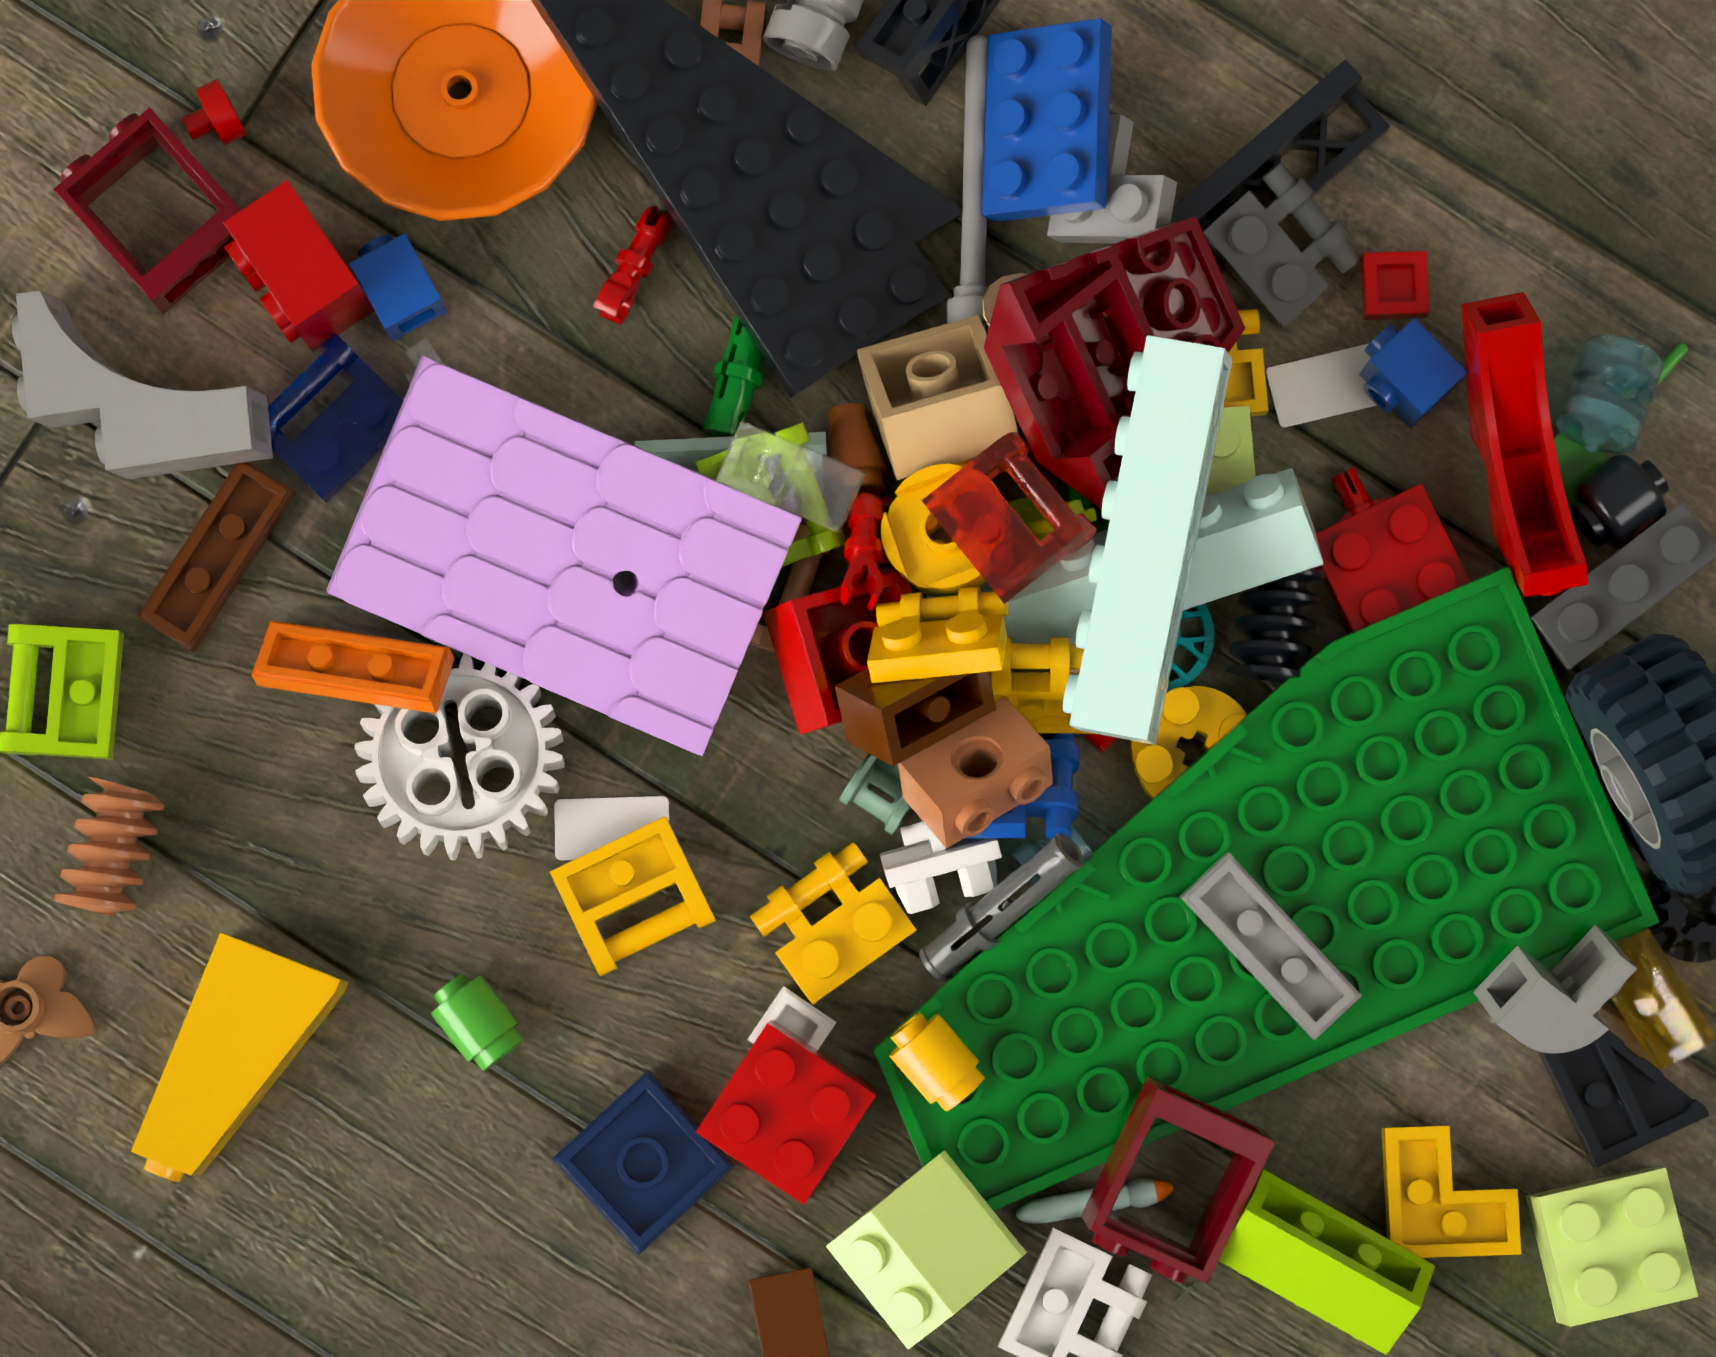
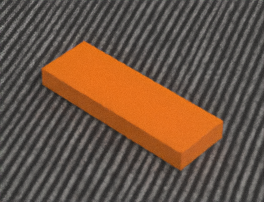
(353, 666)

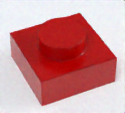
(1394, 285)

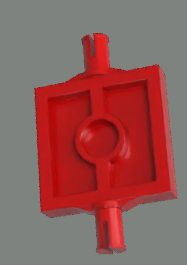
(1385, 553)

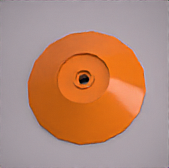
(399, 133)

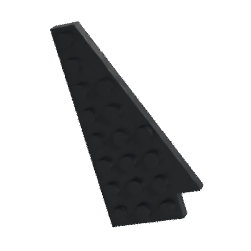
(772, 193)

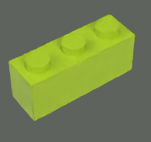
(1327, 1263)

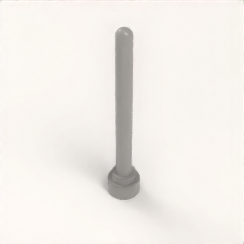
(972, 288)

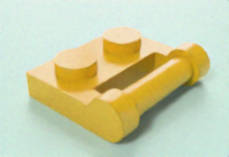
(623, 876)

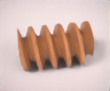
(110, 848)

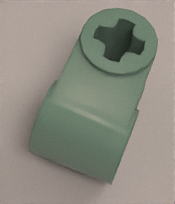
(885, 778)

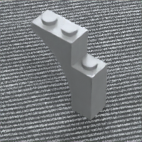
(142, 426)

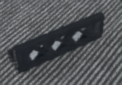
(914, 30)
(1284, 135)

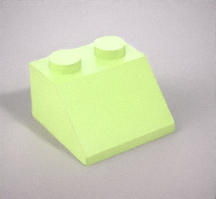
(926, 1249)

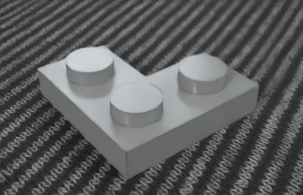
(1133, 201)

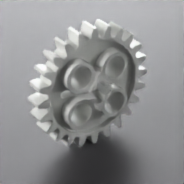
(515, 744)

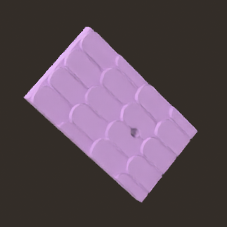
(505, 544)

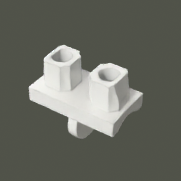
(924, 856)

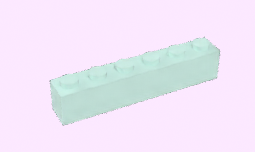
(1149, 539)
(1241, 543)

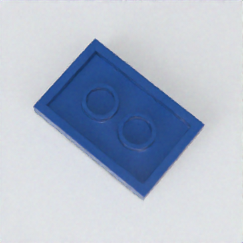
(1047, 121)

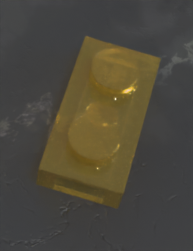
(1659, 1004)

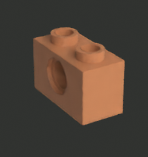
(943, 783)

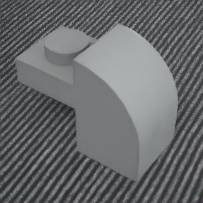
(1559, 1006)

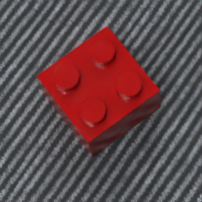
(289, 254)
(824, 645)
(787, 1111)

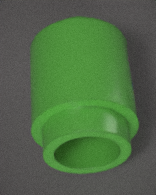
(476, 1020)

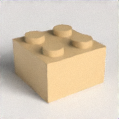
(935, 396)

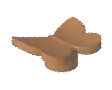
(39, 1006)

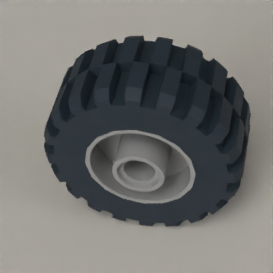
(1653, 747)

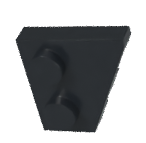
(1617, 1098)

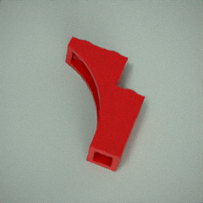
(1518, 446)

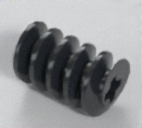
(1274, 627)

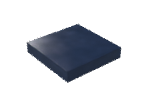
(643, 1162)

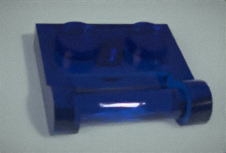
(346, 431)

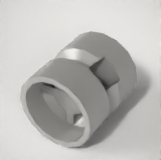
(811, 31)

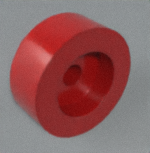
(214, 115)

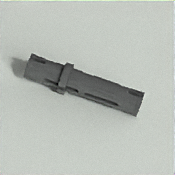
(951, 951)

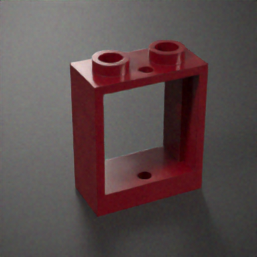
(128, 145)
(1170, 1258)

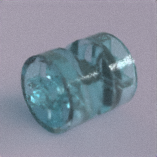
(1609, 395)

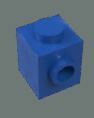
(397, 285)
(1409, 372)

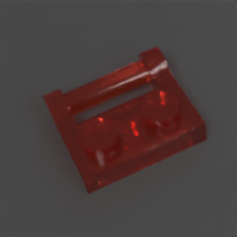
(992, 531)

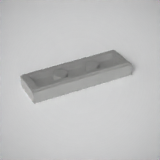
(1270, 946)

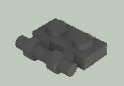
(1263, 255)

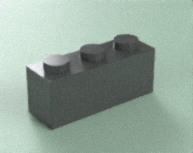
(1623, 588)

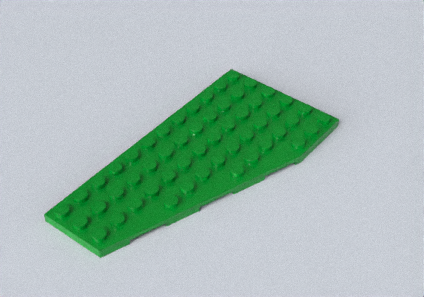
(1393, 800)

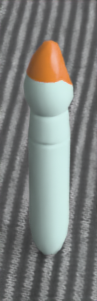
(1137, 1193)

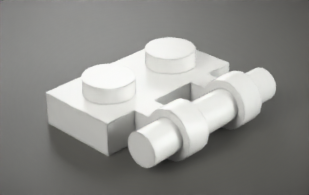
(1059, 1296)

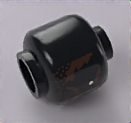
(1619, 501)

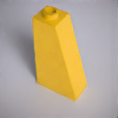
(232, 1047)

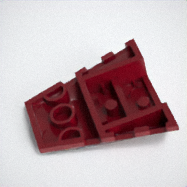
(1070, 333)

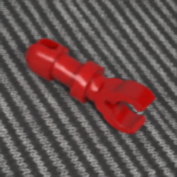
(634, 263)
(864, 549)

